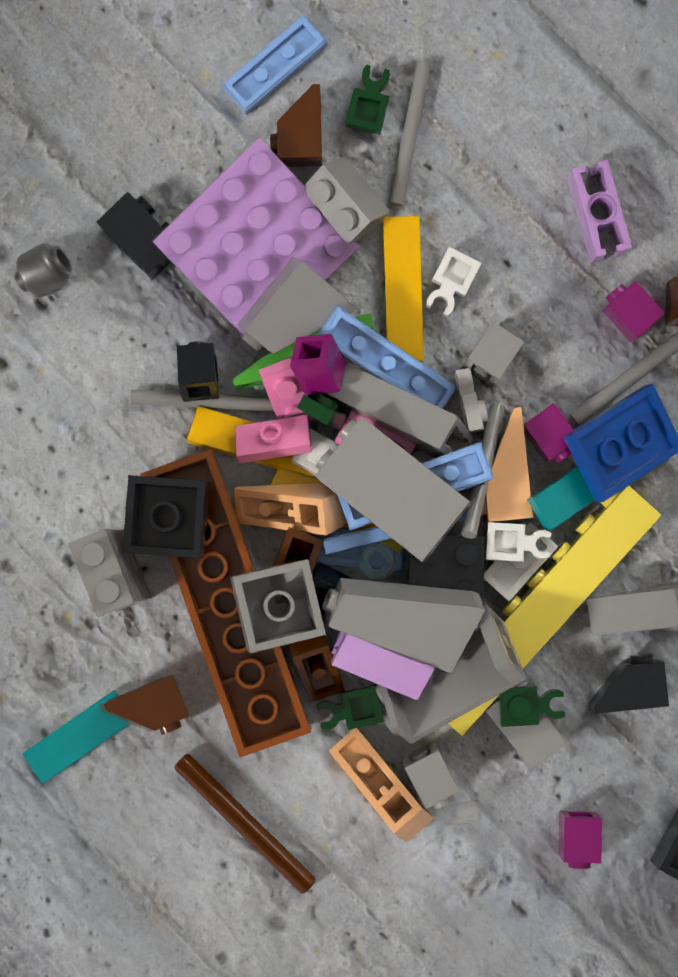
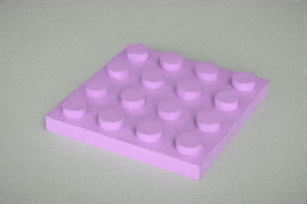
(247, 231)

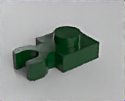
(368, 106)
(324, 410)
(522, 706)
(358, 707)

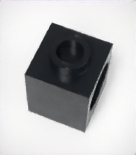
(197, 371)

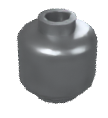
(42, 269)

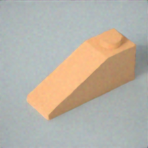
(510, 488)
(299, 506)
(381, 785)

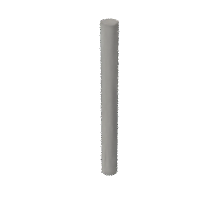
(409, 134)
(625, 380)
(232, 402)
(478, 494)

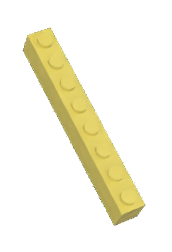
(571, 578)

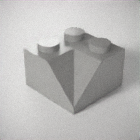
(277, 605)

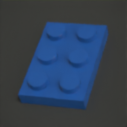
(623, 443)

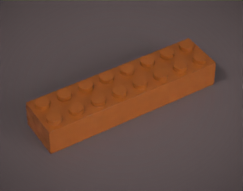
(255, 687)

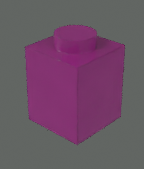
(632, 310)
(318, 364)
(547, 432)
(580, 838)

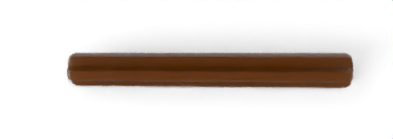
(245, 823)

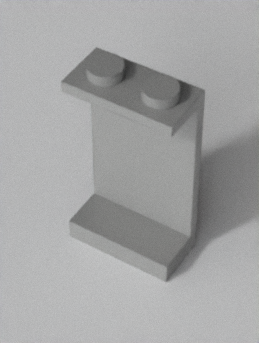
(391, 488)
(107, 573)
(482, 672)

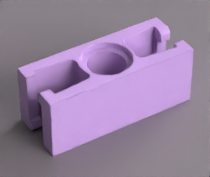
(609, 200)
(380, 665)

